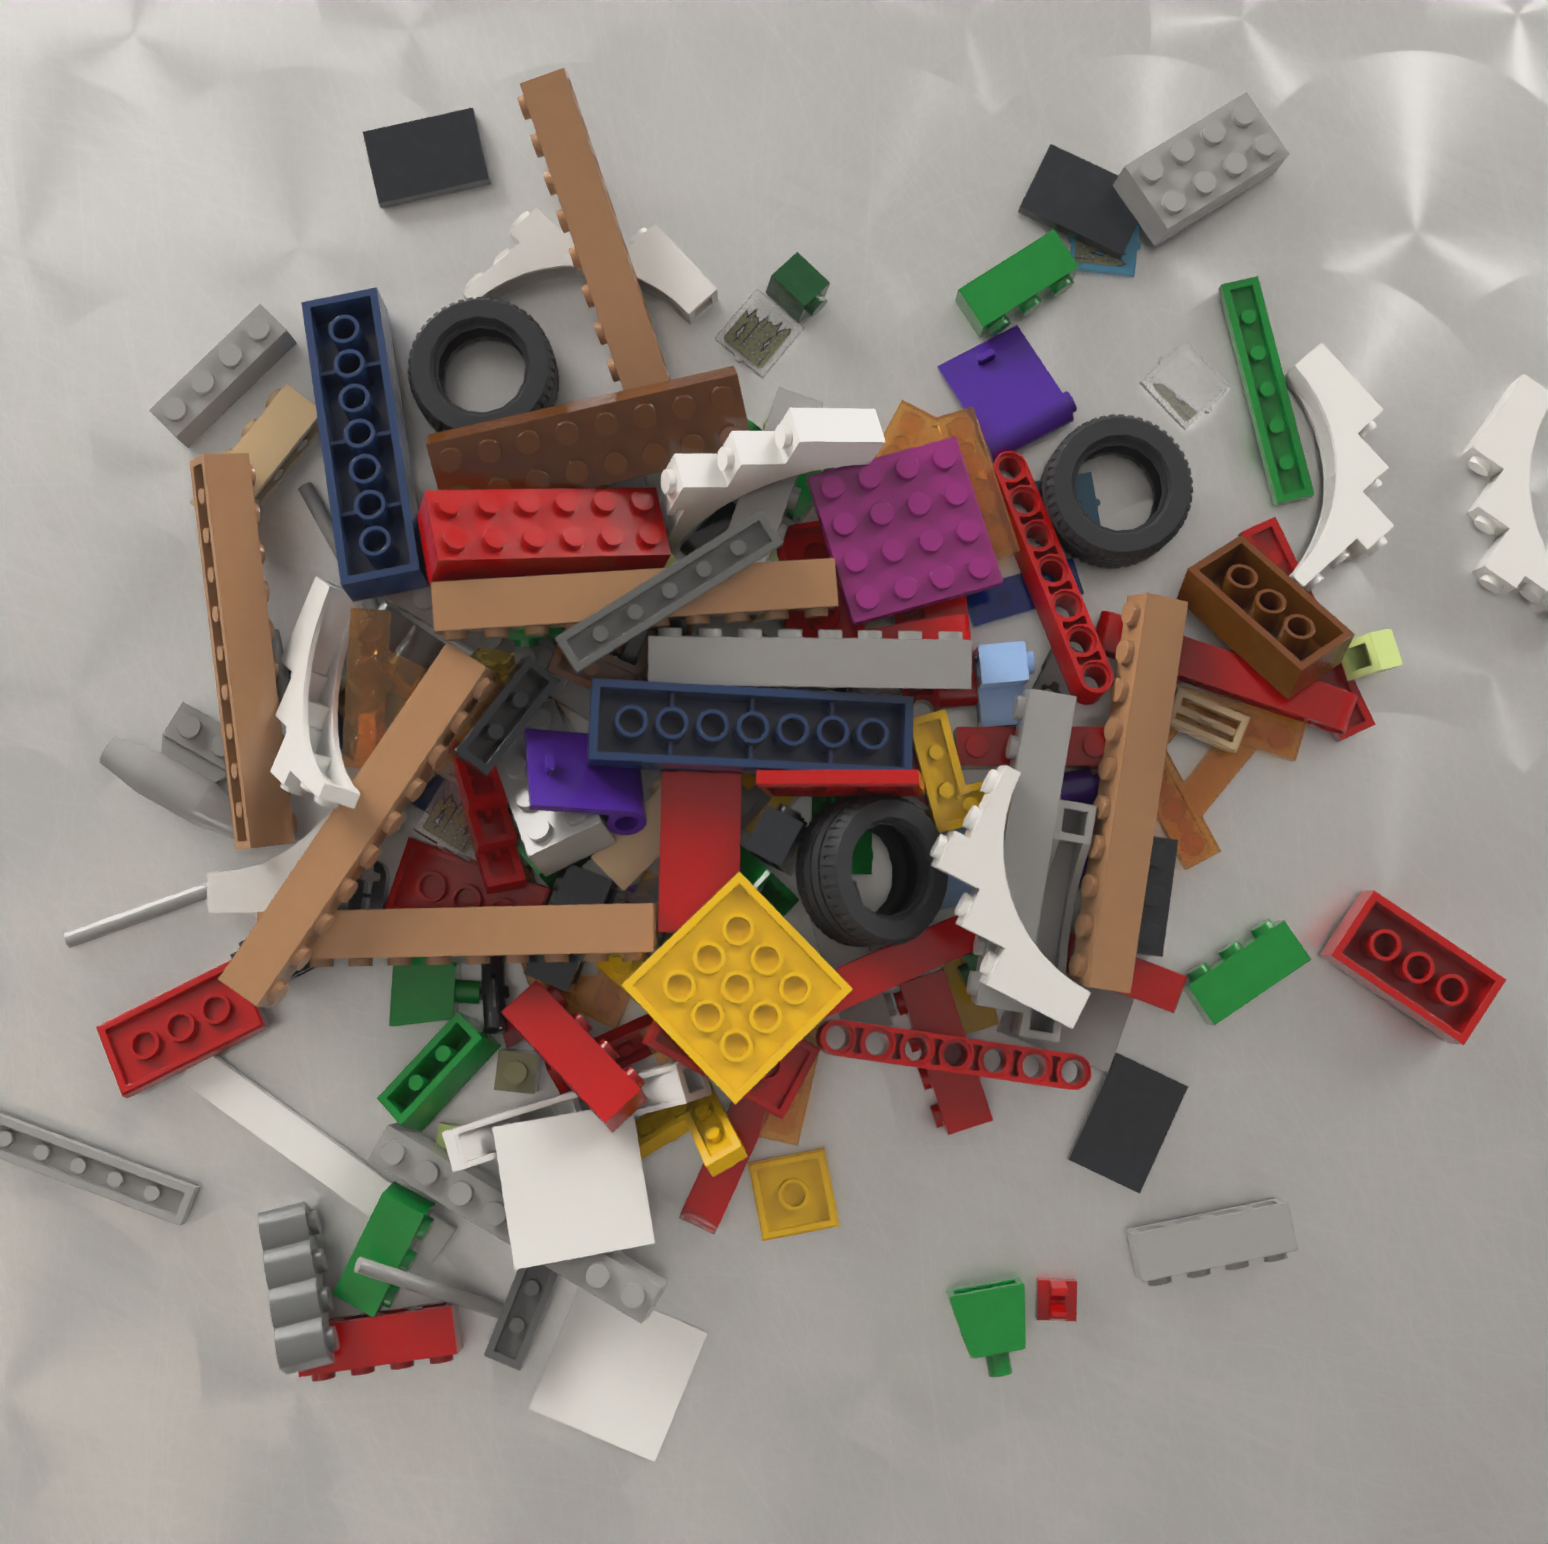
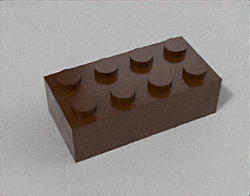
(1265, 616)

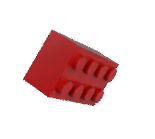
(1412, 967)

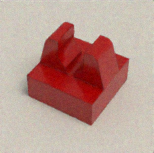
(1056, 1299)

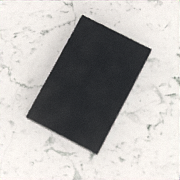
(426, 157)
(1079, 202)
(1127, 1122)

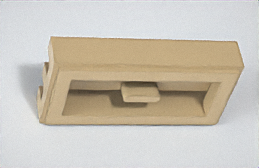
(1237, 734)

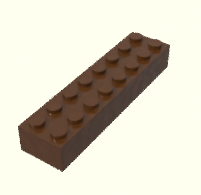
(592, 438)

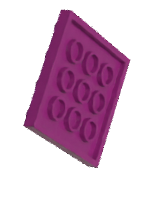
(904, 531)

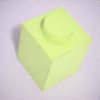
(1371, 655)

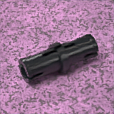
(493, 1018)

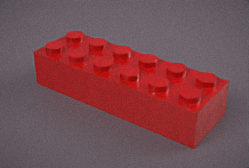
(540, 532)

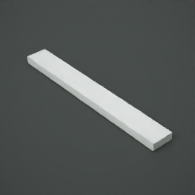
(301, 1142)

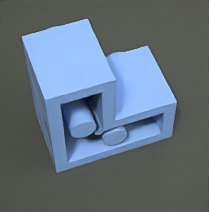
(1000, 677)

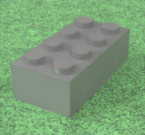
(1200, 169)
(549, 837)

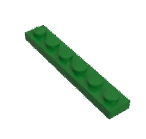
(1266, 391)

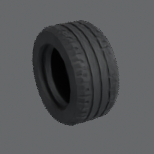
(471, 322)
(1150, 451)
(826, 866)

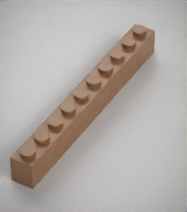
(594, 229)
(567, 599)
(241, 647)
(1128, 792)
(353, 836)
(489, 932)

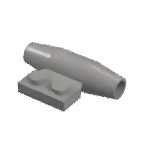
(183, 773)

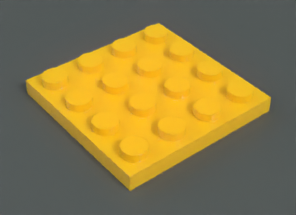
(737, 987)

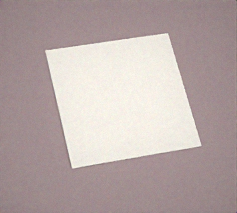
(571, 1188)
(618, 1374)

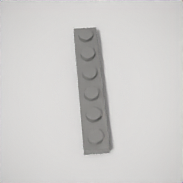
(95, 1170)

